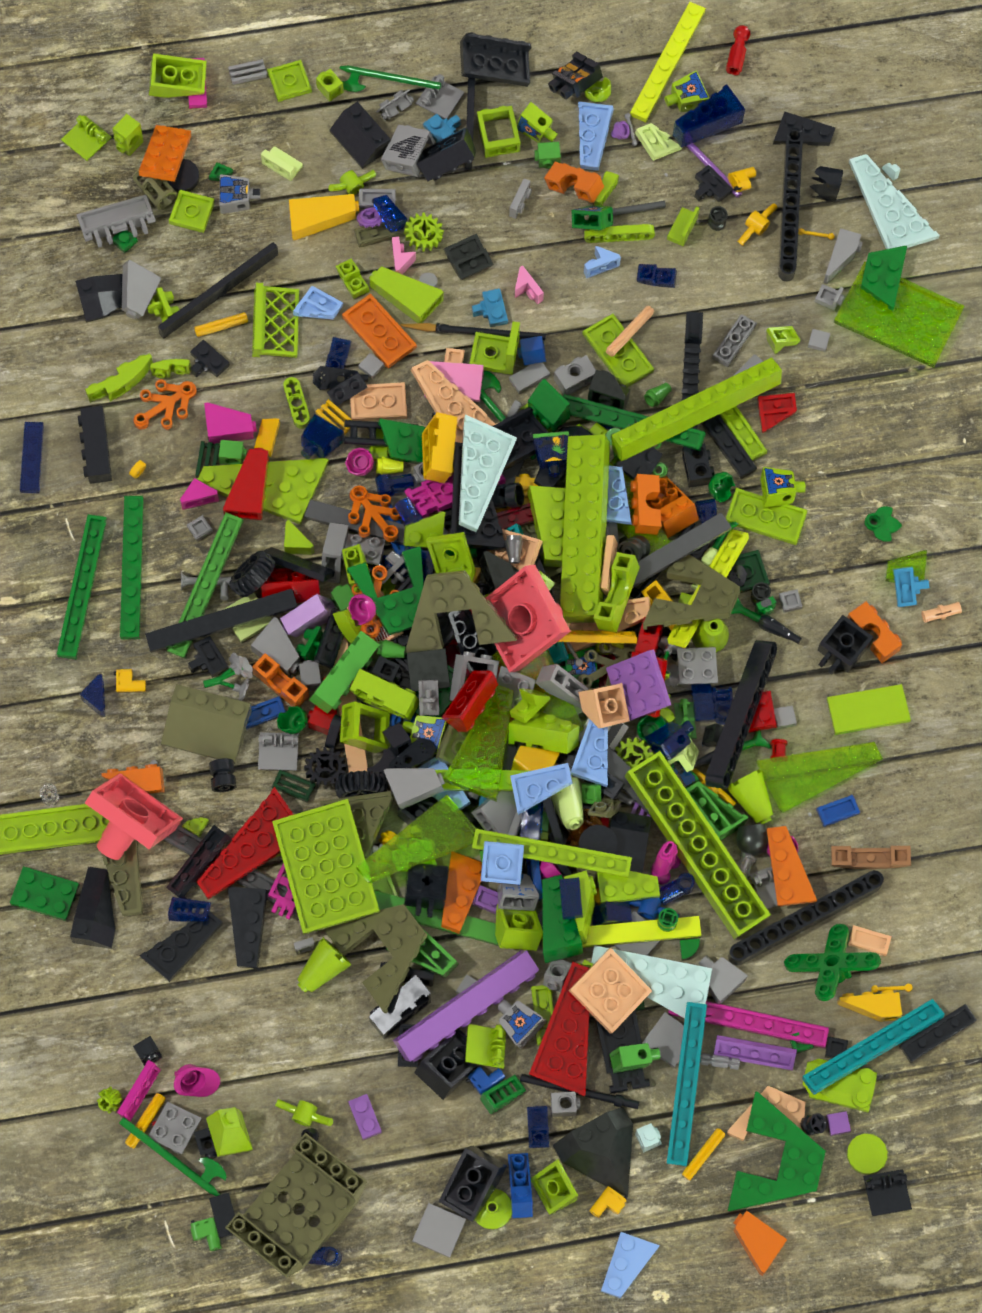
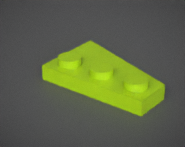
(620, 889)

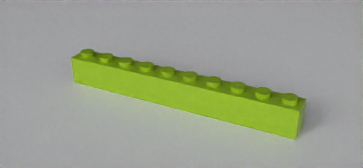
(696, 409)

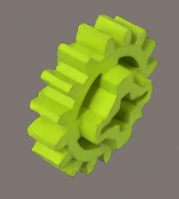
(430, 228)
(631, 748)

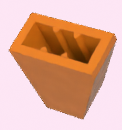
(758, 1240)

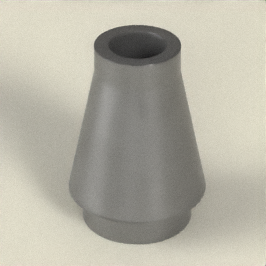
(514, 547)

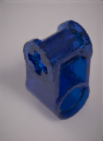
(722, 702)

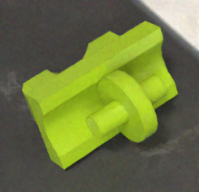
(160, 304)

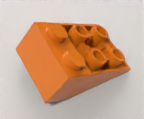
(675, 507)

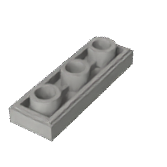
(729, 348)

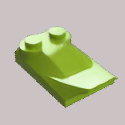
(851, 1091)

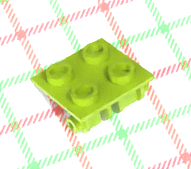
(86, 137)
(486, 1045)

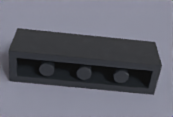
(95, 444)

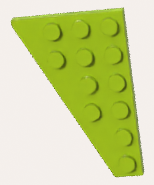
(287, 484)

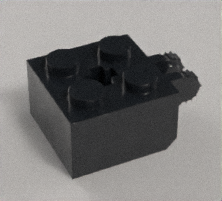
(843, 655)
(426, 888)

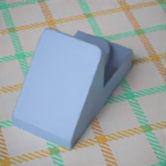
(604, 261)

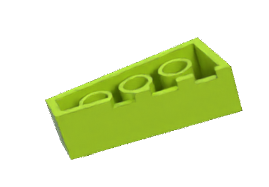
(548, 516)

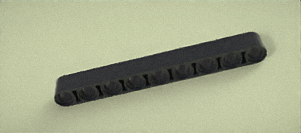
(788, 211)
(741, 714)
(799, 924)

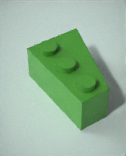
(720, 815)
(435, 958)

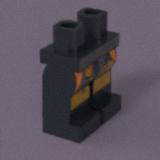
(575, 76)

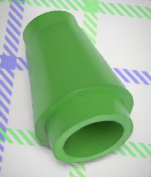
(657, 394)
(389, 649)

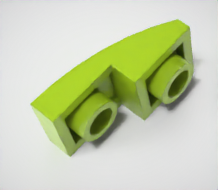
(352, 278)
(164, 368)
(347, 625)

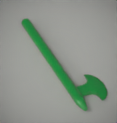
(353, 86)
(491, 381)
(212, 1167)

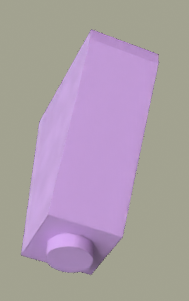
(308, 615)

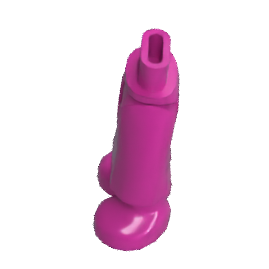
(665, 861)

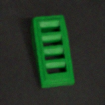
(491, 1093)

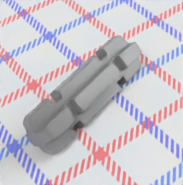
(720, 1061)

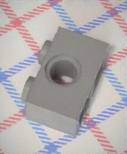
(569, 384)

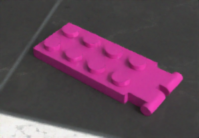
(434, 496)

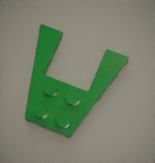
(397, 609)

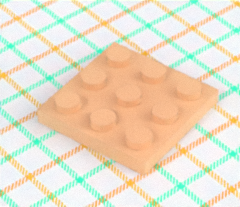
(610, 990)

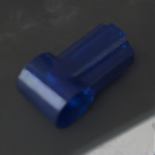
(393, 484)
(706, 509)
(407, 511)
(674, 889)
(320, 1257)

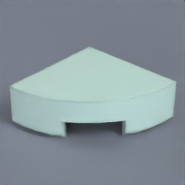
(891, 170)

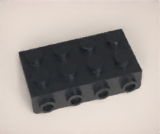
(495, 59)
(522, 427)

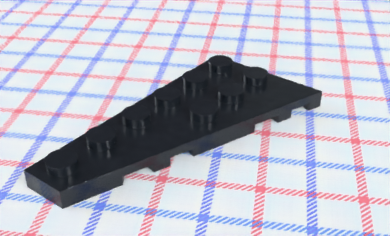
(489, 532)

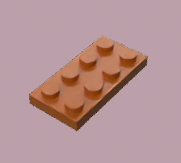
(165, 153)
(379, 331)

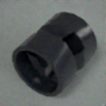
(508, 496)
(222, 773)

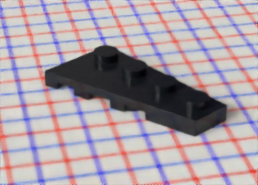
(247, 918)
(177, 950)

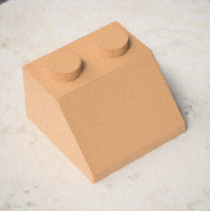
(605, 705)

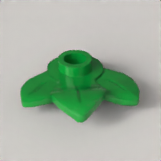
(885, 523)

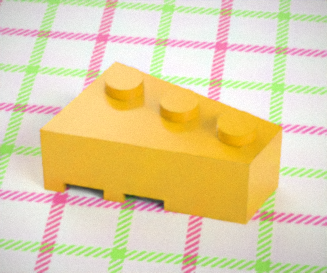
(438, 447)

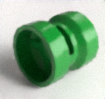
(666, 923)

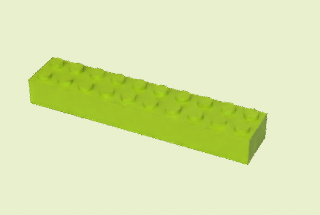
(584, 526)
(697, 845)

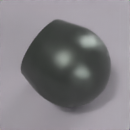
(752, 839)

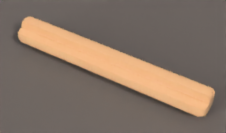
(629, 331)

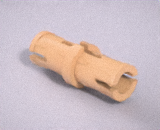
(941, 612)

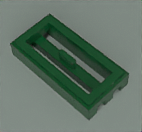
(209, 446)
(292, 793)

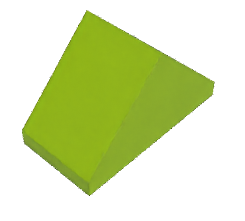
(296, 542)

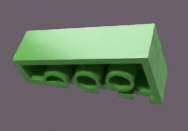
(344, 672)

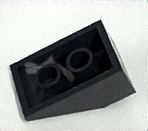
(632, 837)
(446, 1065)
(472, 1182)

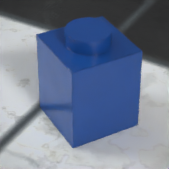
(532, 350)

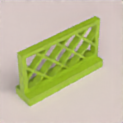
(259, 324)

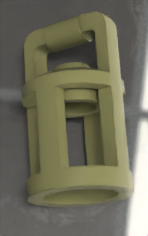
(153, 184)

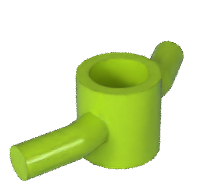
(351, 182)
(304, 1113)

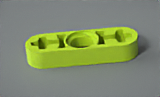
(298, 395)

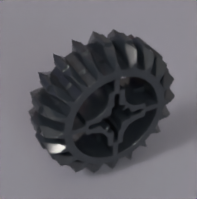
(252, 574)
(360, 783)

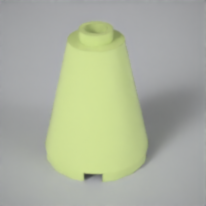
(569, 805)

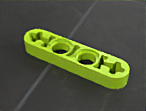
(620, 233)

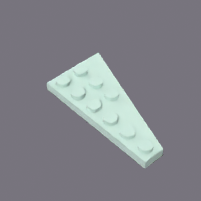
(890, 209)
(483, 461)
(670, 981)

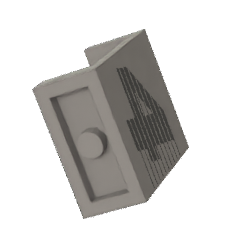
(405, 149)

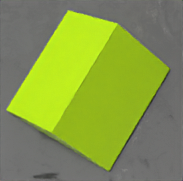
(554, 1187)

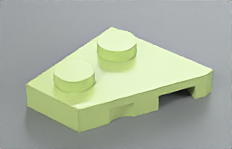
(656, 141)

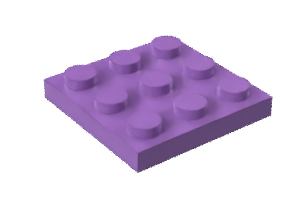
(641, 683)

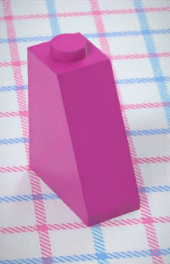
(228, 424)

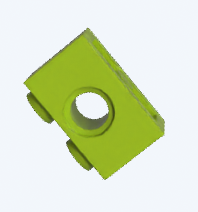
(127, 135)

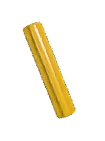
(221, 324)
(146, 1118)
(703, 1154)

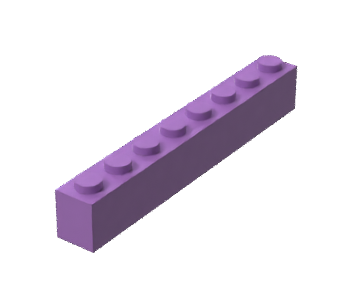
(466, 1005)

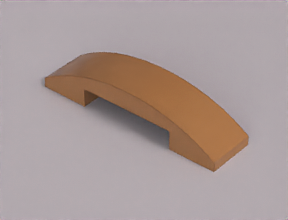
(871, 857)

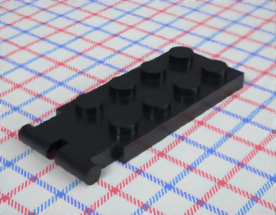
(624, 1035)

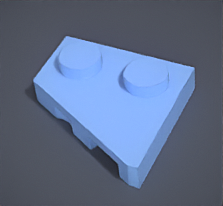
(318, 305)

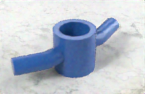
(648, 907)

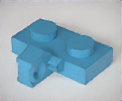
(442, 128)
(491, 308)
(907, 586)

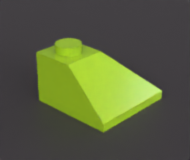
(229, 1132)

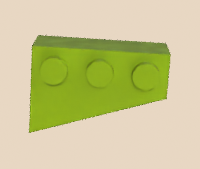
(384, 695)
(545, 731)

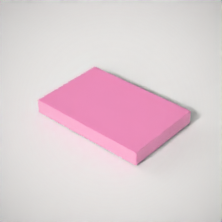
(465, 376)

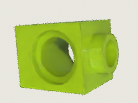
(329, 91)

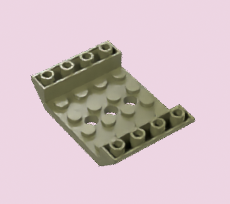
(312, 1180)

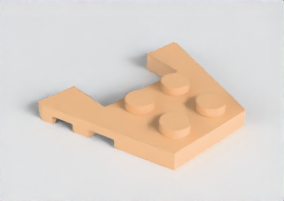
(790, 1106)

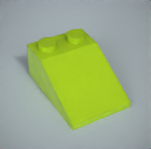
(176, 76)
(588, 891)

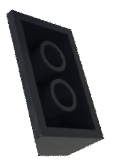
(360, 135)
(447, 155)

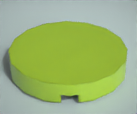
(867, 1154)

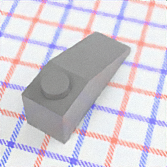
(844, 252)
(560, 684)

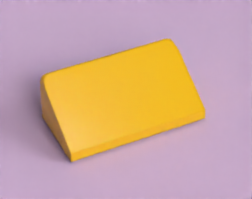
(268, 434)

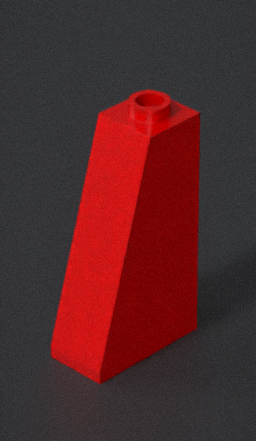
(248, 490)

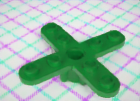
(833, 964)

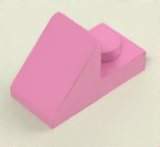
(401, 260)
(527, 284)

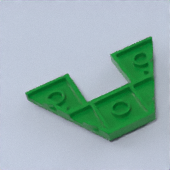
(799, 1163)

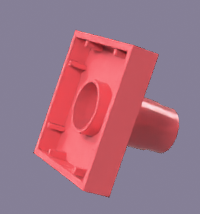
(529, 614)
(131, 816)

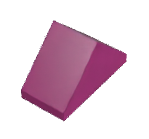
(198, 495)

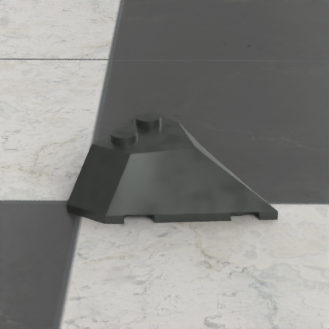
(601, 1149)

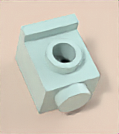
(648, 1137)

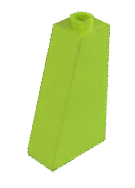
(406, 294)

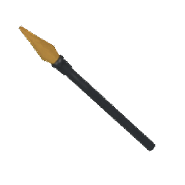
(445, 328)

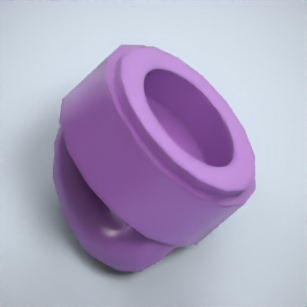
(621, 130)

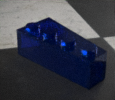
(709, 118)

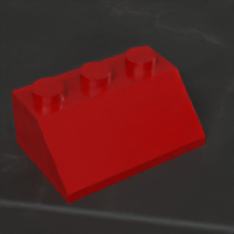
(285, 579)
(471, 700)

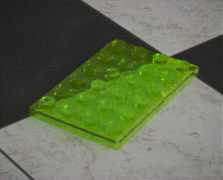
(914, 328)

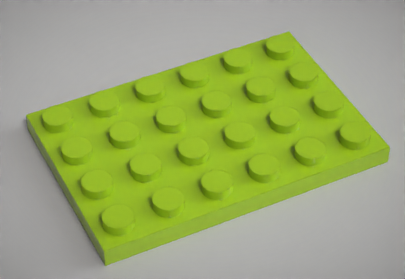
(321, 865)

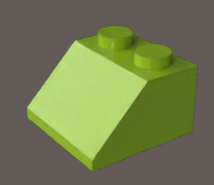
(518, 929)

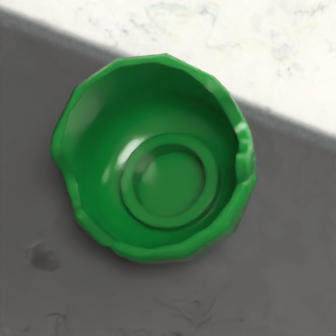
(720, 486)
(293, 720)
(648, 725)

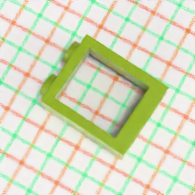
(503, 146)
(350, 727)

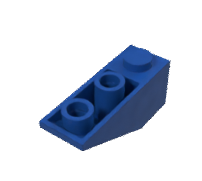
(520, 1185)

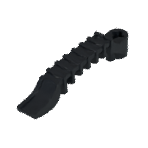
(691, 359)

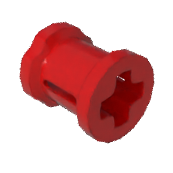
(778, 747)

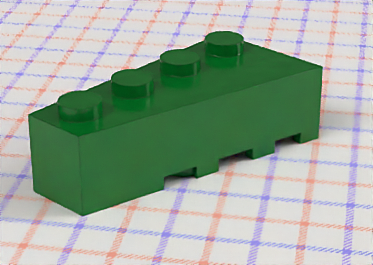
(560, 936)

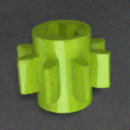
(109, 1100)

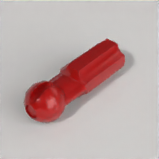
(738, 51)

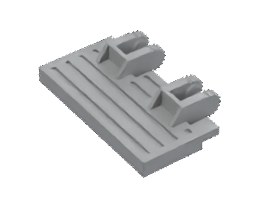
(116, 218)

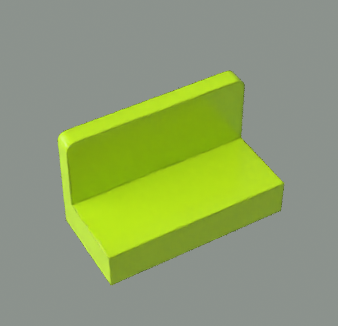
(683, 225)

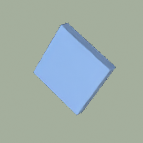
(502, 862)

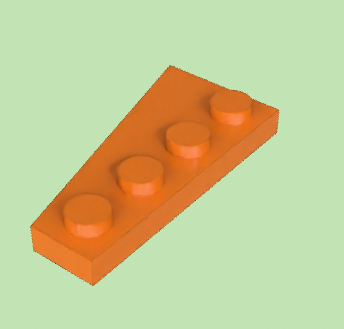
(789, 876)
(462, 886)

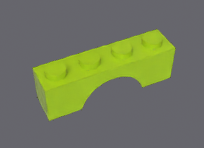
(623, 577)

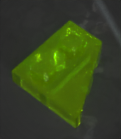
(915, 560)

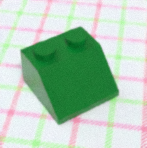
(549, 406)

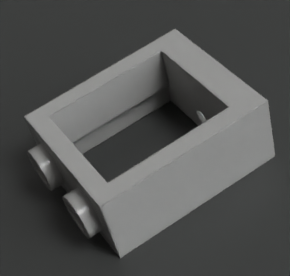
(461, 666)

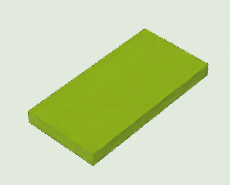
(629, 362)
(777, 522)
(868, 709)

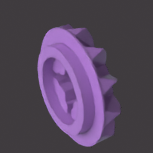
(369, 218)

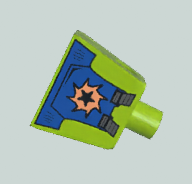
(687, 93)
(536, 124)
(779, 486)
(427, 728)

